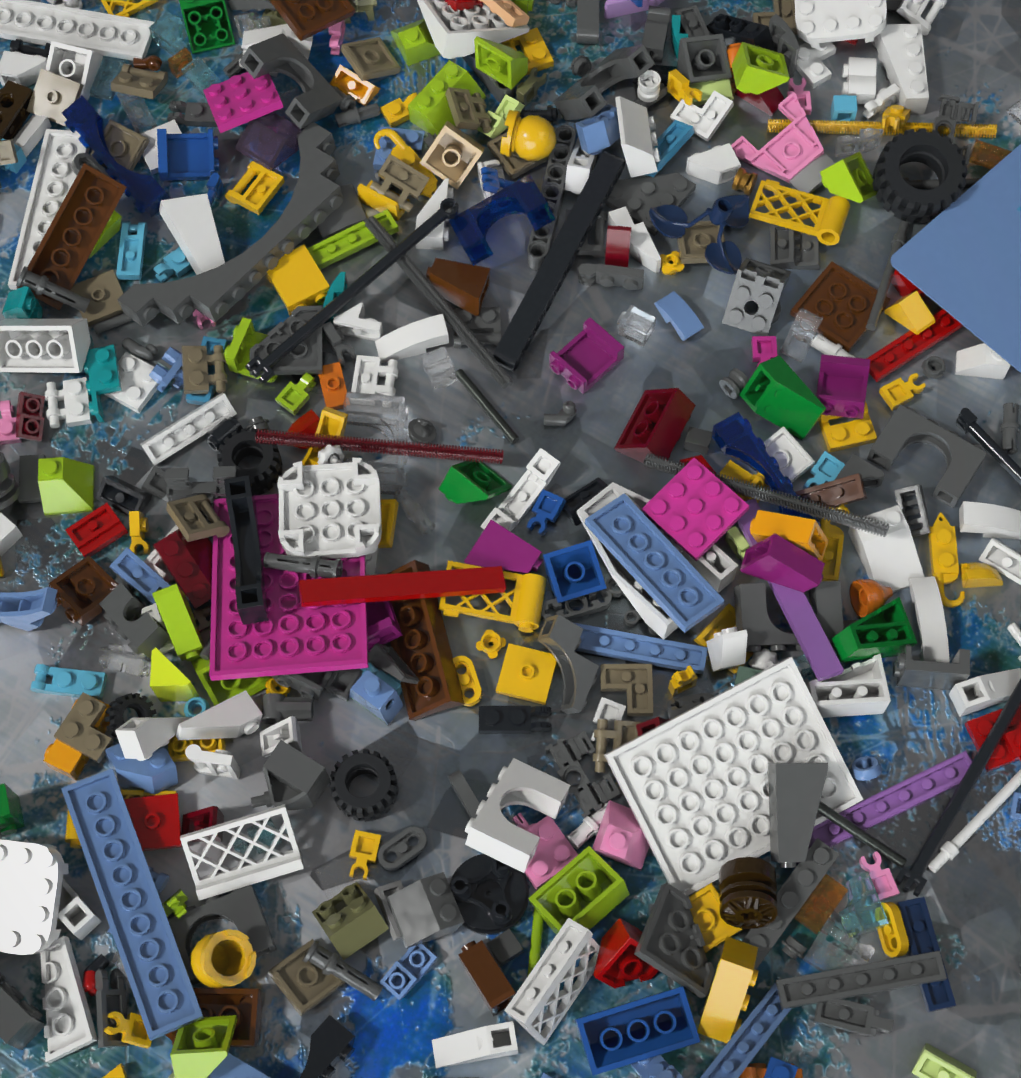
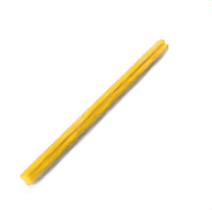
(854, 126)

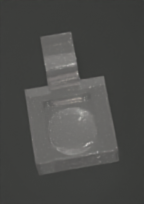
(248, 22)

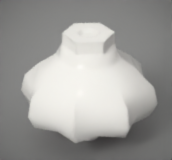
(331, 455)
(763, 659)

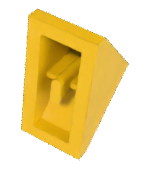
(911, 313)

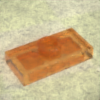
(987, 154)
(821, 904)

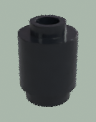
(222, 431)

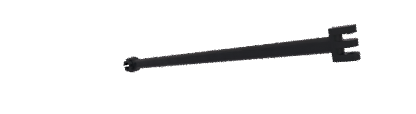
(349, 293)
(967, 423)
(960, 795)

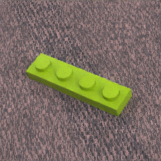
(349, 241)

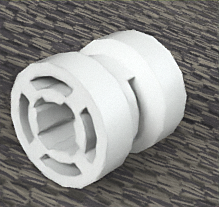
(649, 86)

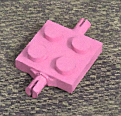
(551, 853)

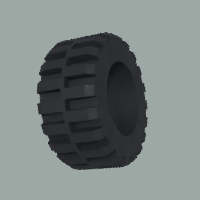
(926, 149)

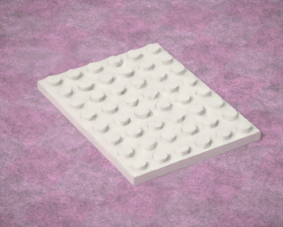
(704, 774)

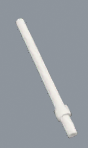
(950, 848)

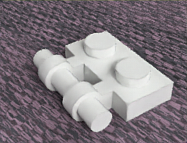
(367, 375)
(75, 400)

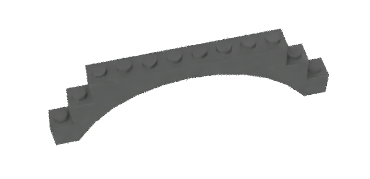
(224, 286)

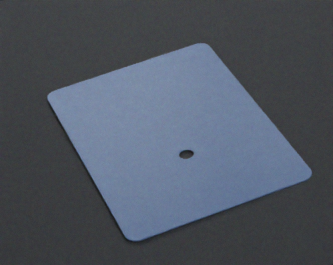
(973, 259)

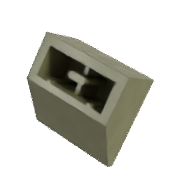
(350, 920)

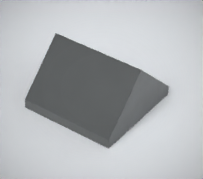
(703, 58)

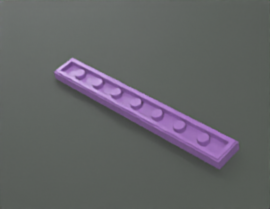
(799, 616)
(896, 799)

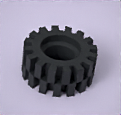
(121, 704)

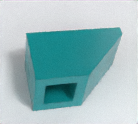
(22, 305)

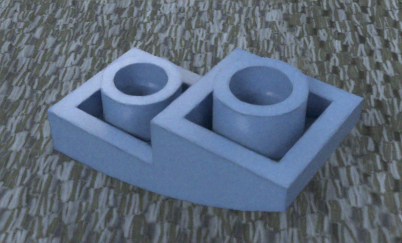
(681, 316)
(409, 970)

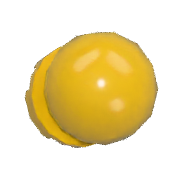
(529, 137)
(223, 959)

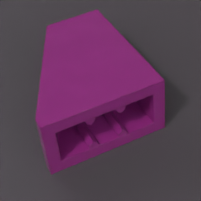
(503, 548)
(783, 564)

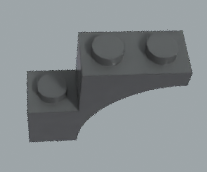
(578, 673)

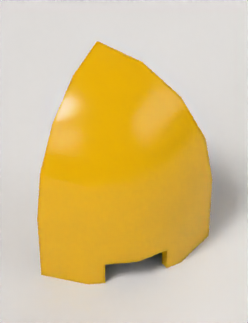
(979, 575)

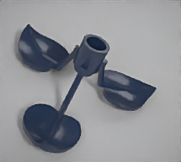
(728, 211)

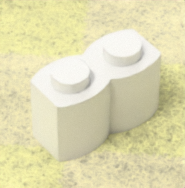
(860, 79)

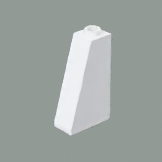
(194, 230)

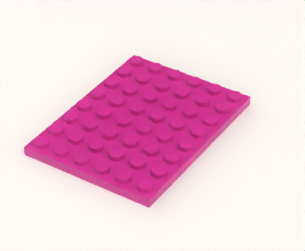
(294, 636)

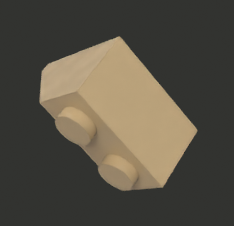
(452, 155)

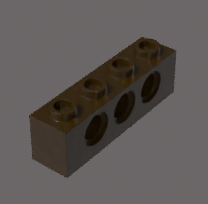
(13, 107)

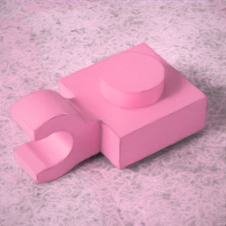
(8, 424)

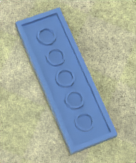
(654, 562)

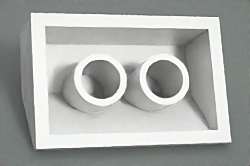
(637, 137)

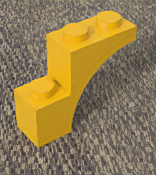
(330, 423)

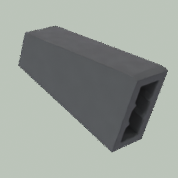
(793, 808)

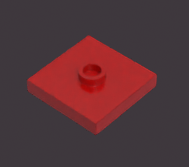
(156, 821)

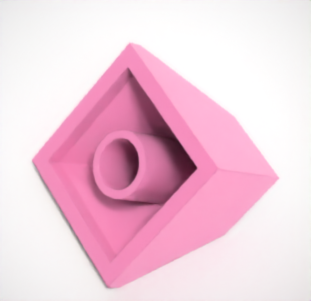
(621, 837)

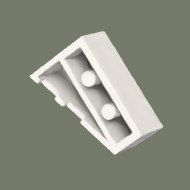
(855, 692)

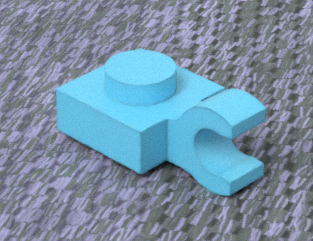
(175, 263)

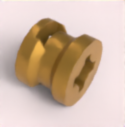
(744, 181)

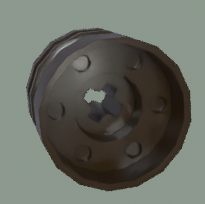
(748, 893)

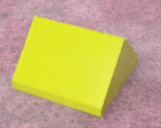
(168, 681)

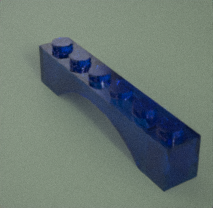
(89, 124)
(739, 442)

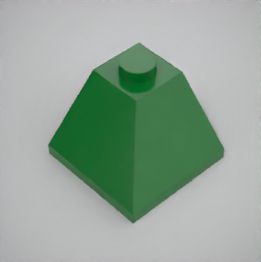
(472, 482)

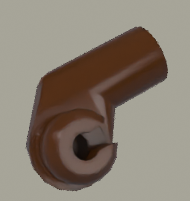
(152, 62)

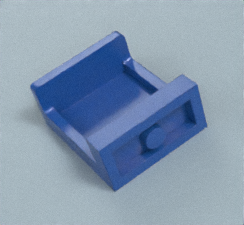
(187, 155)

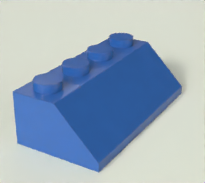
(637, 1030)

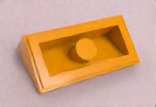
(350, 84)

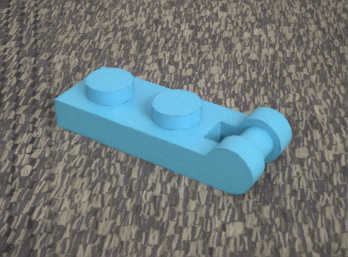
(131, 251)
(68, 682)

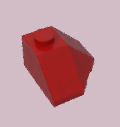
(617, 959)

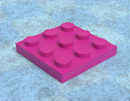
(242, 100)
(695, 509)

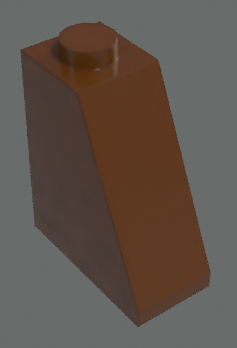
(460, 283)
(486, 976)

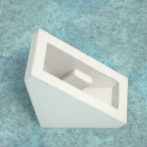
(285, 730)

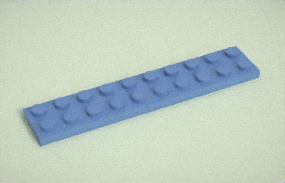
(132, 905)

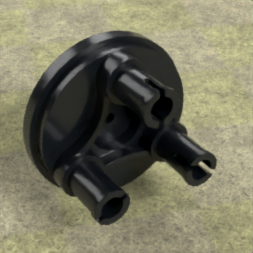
(489, 894)

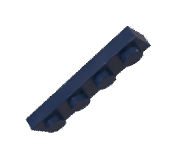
(923, 940)

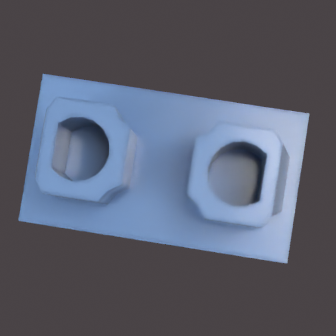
(163, 376)

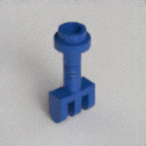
(492, 182)
(215, 187)

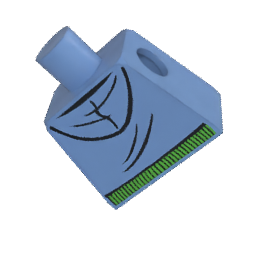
(374, 695)

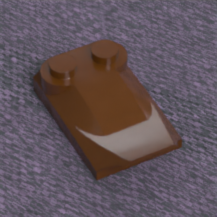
(242, 1002)

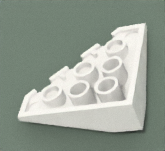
(455, 31)

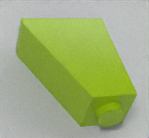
(179, 622)

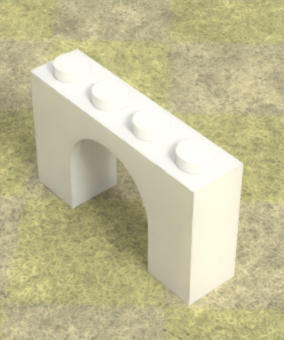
(516, 786)

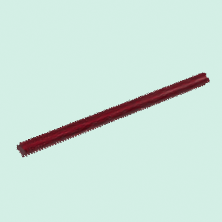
(371, 445)

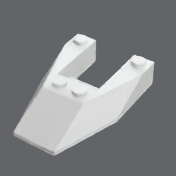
(714, 565)

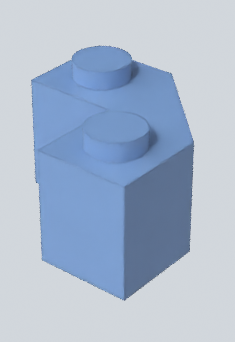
(599, 130)
(150, 774)

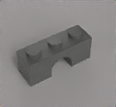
(123, 609)

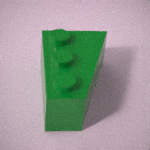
(877, 633)

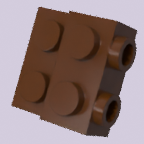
(82, 590)

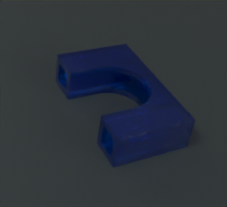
(518, 198)

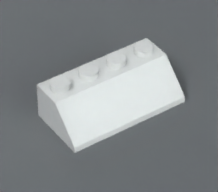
(43, 345)

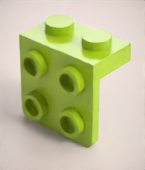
(238, 353)

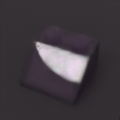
(269, 140)

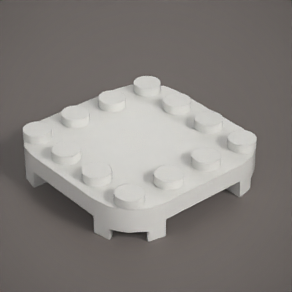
(839, 20)
(330, 510)
(29, 896)

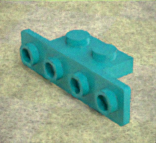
(103, 376)

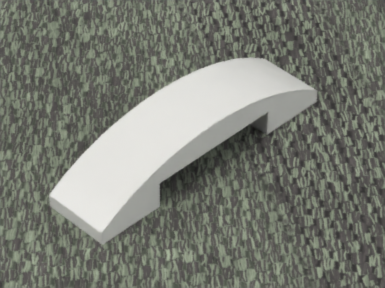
(525, 492)
(930, 619)

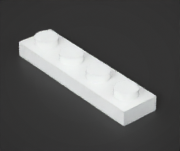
(188, 429)

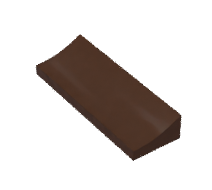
(75, 230)
(426, 652)

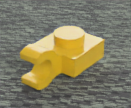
(679, 88)
(397, 111)
(138, 527)

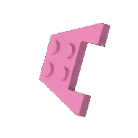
(787, 151)

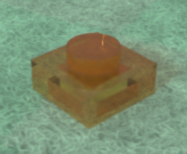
(179, 61)

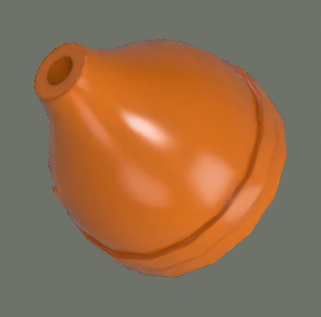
(868, 596)

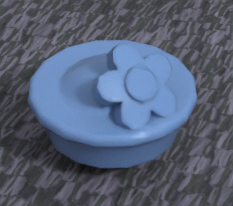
(865, 768)

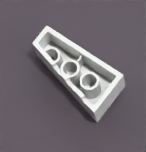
(903, 58)

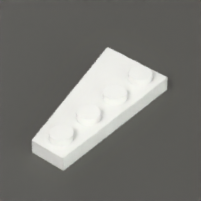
(65, 1002)

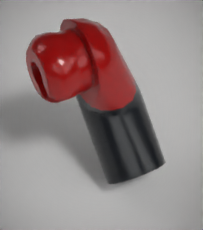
(88, 980)

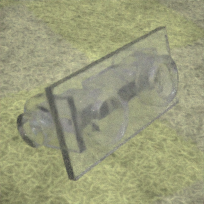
(116, 656)

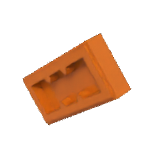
(333, 385)

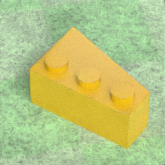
(728, 990)

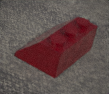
(655, 424)
(189, 565)

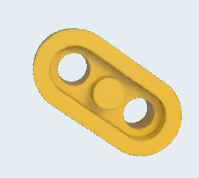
(468, 680)
(893, 935)

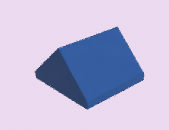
(574, 571)

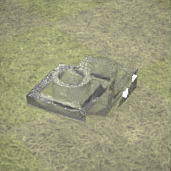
(866, 141)

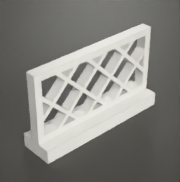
(254, 870)
(544, 981)

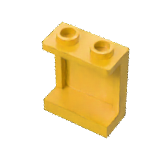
(298, 280)

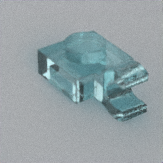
(265, 837)

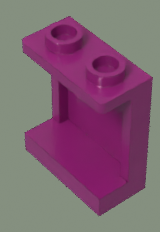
(587, 357)
(843, 385)
(381, 623)

